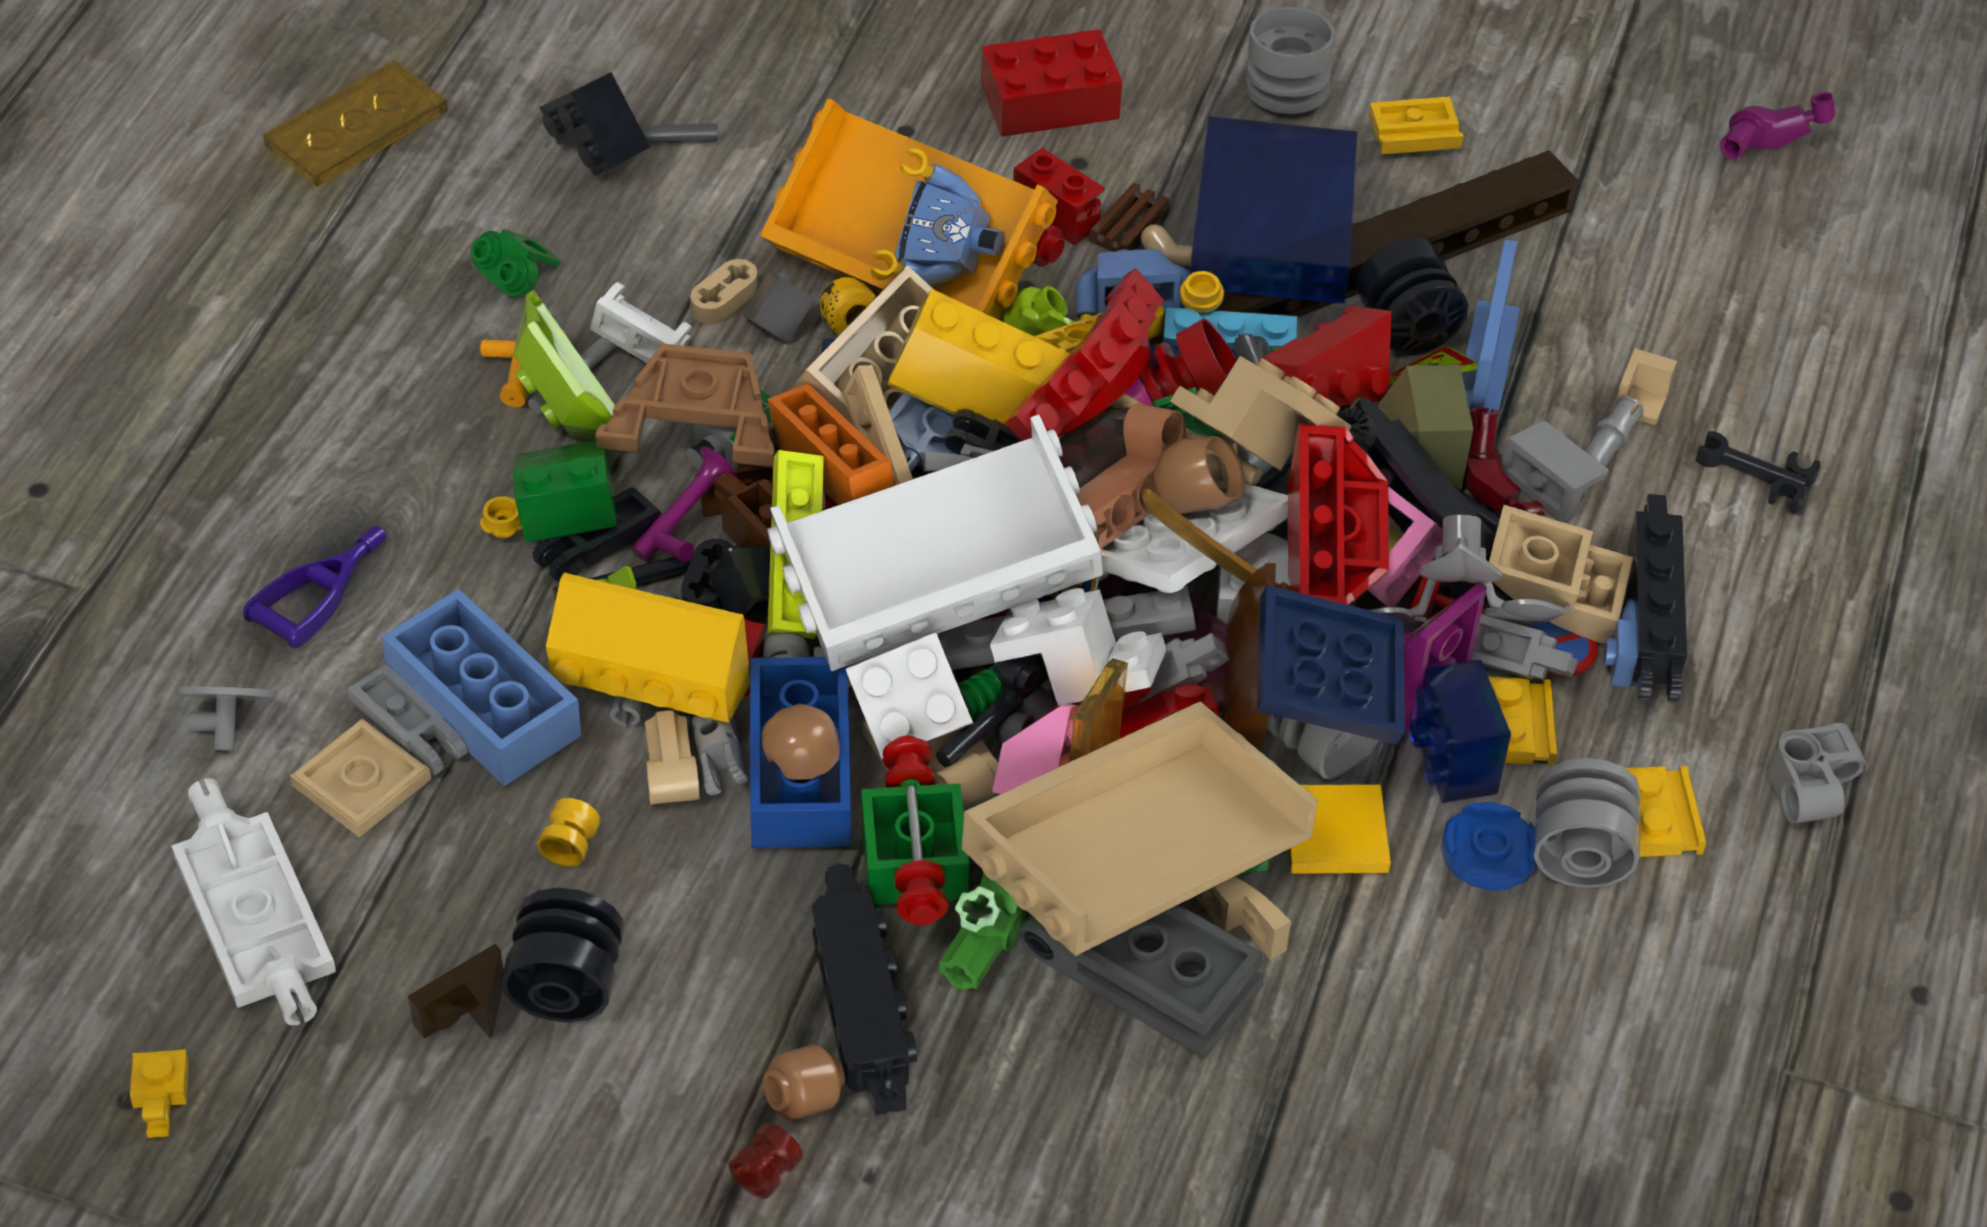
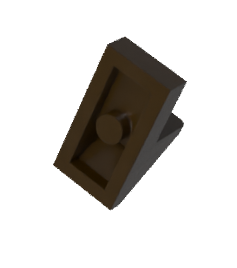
(468, 988)

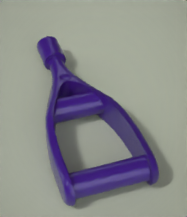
(323, 574)

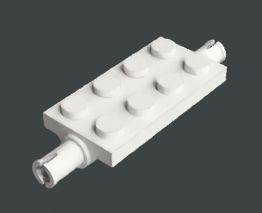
(252, 906)

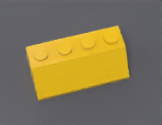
(970, 360)
(648, 648)

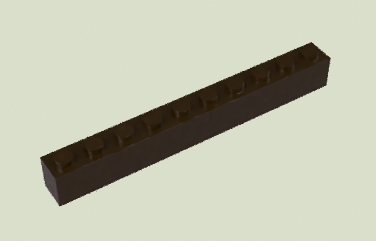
(1450, 220)

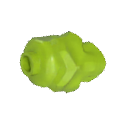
(1037, 310)

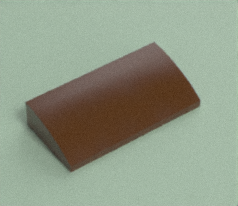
(1241, 671)

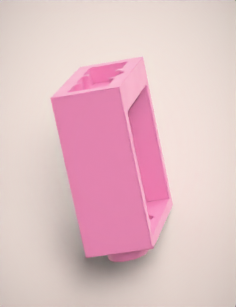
(1409, 553)

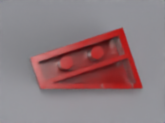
(1342, 357)

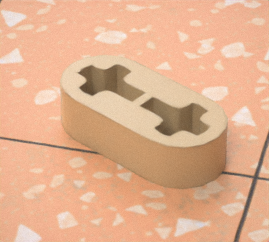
(721, 289)

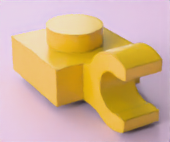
(157, 1084)

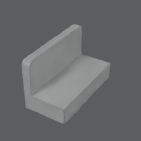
(1550, 468)

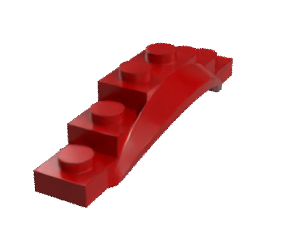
(1099, 366)

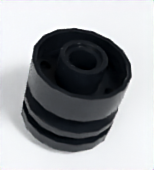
(1419, 292)
(563, 955)

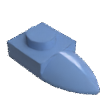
(1622, 650)

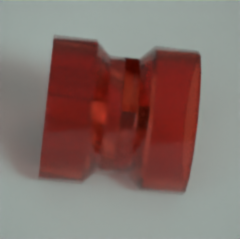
(768, 1157)

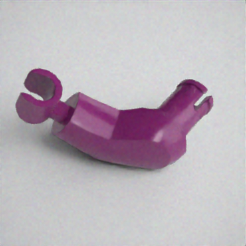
(1774, 128)

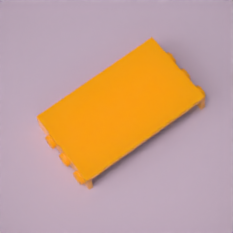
(854, 199)

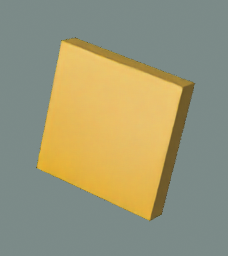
(1346, 832)

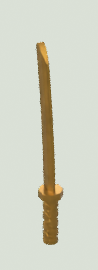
(1200, 539)

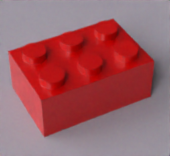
(1051, 82)

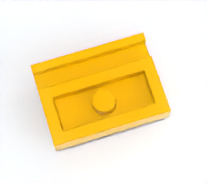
(1415, 125)
(1529, 718)
(1668, 812)

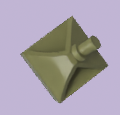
(1435, 412)

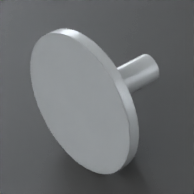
(223, 719)

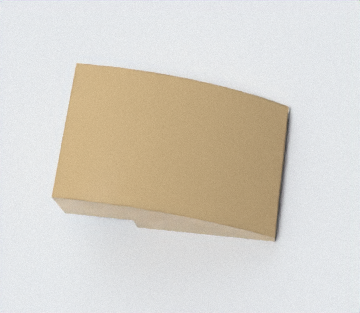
(1560, 566)

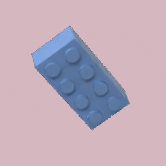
(484, 686)

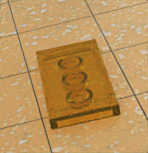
(355, 123)

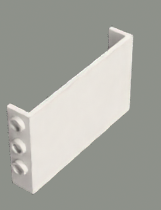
(939, 549)

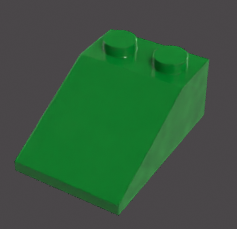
(564, 491)

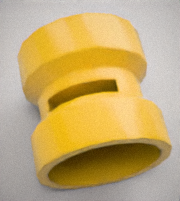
(567, 836)

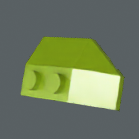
(559, 374)

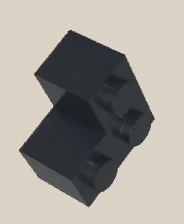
(599, 123)

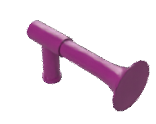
(658, 534)

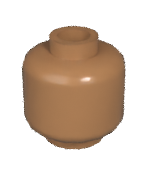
(803, 1082)

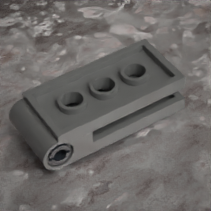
(1165, 972)

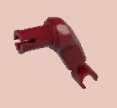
(1484, 470)

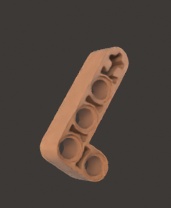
(1118, 490)

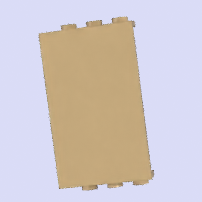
(1137, 827)

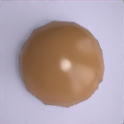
(801, 741)

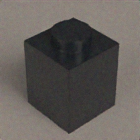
(743, 580)

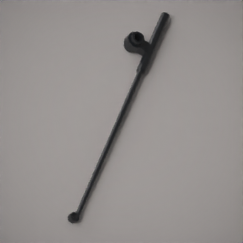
(1018, 680)

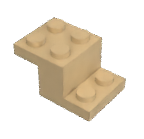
(1260, 409)

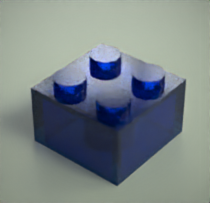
(1460, 731)

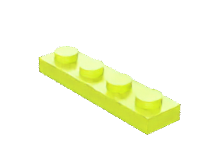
(799, 495)

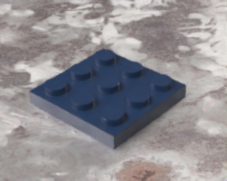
(1331, 665)

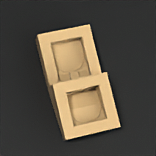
(1238, 904)

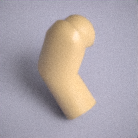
(1158, 238)

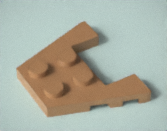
(694, 388)

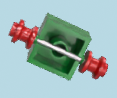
(913, 836)

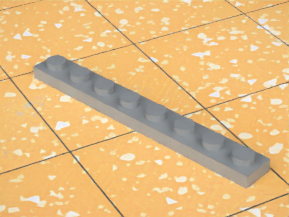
(1144, 612)

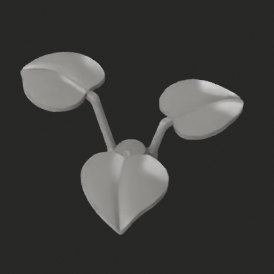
(1464, 560)

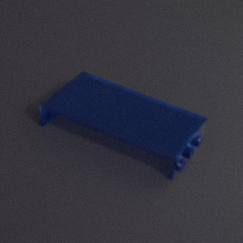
(1276, 209)

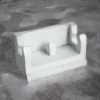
(633, 328)

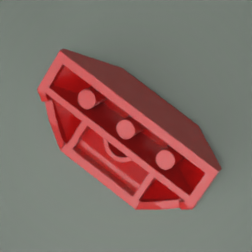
(1335, 516)

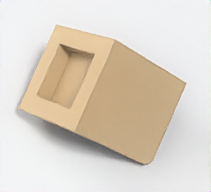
(1649, 381)

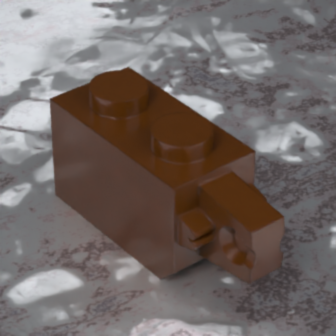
(744, 509)

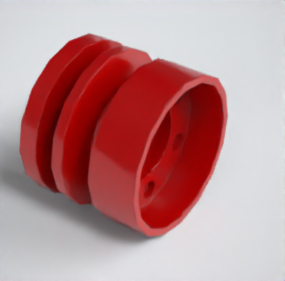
(1202, 362)

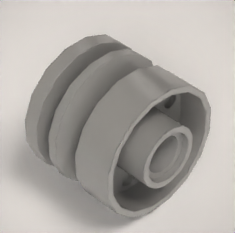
(1587, 823)

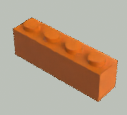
(813, 426)

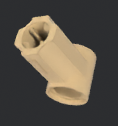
(670, 767)

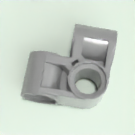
(1810, 771)

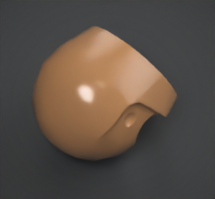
(1185, 479)

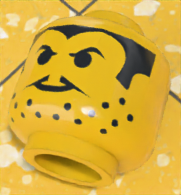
(843, 302)

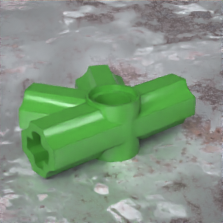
(987, 927)

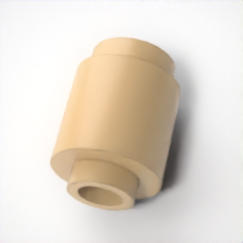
(975, 775)

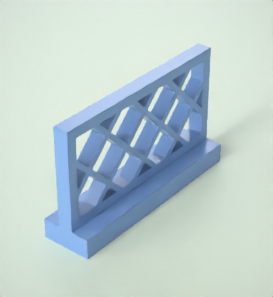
(1492, 339)

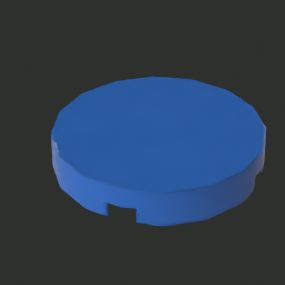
(1489, 846)

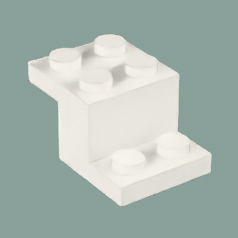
(1076, 643)
(909, 693)

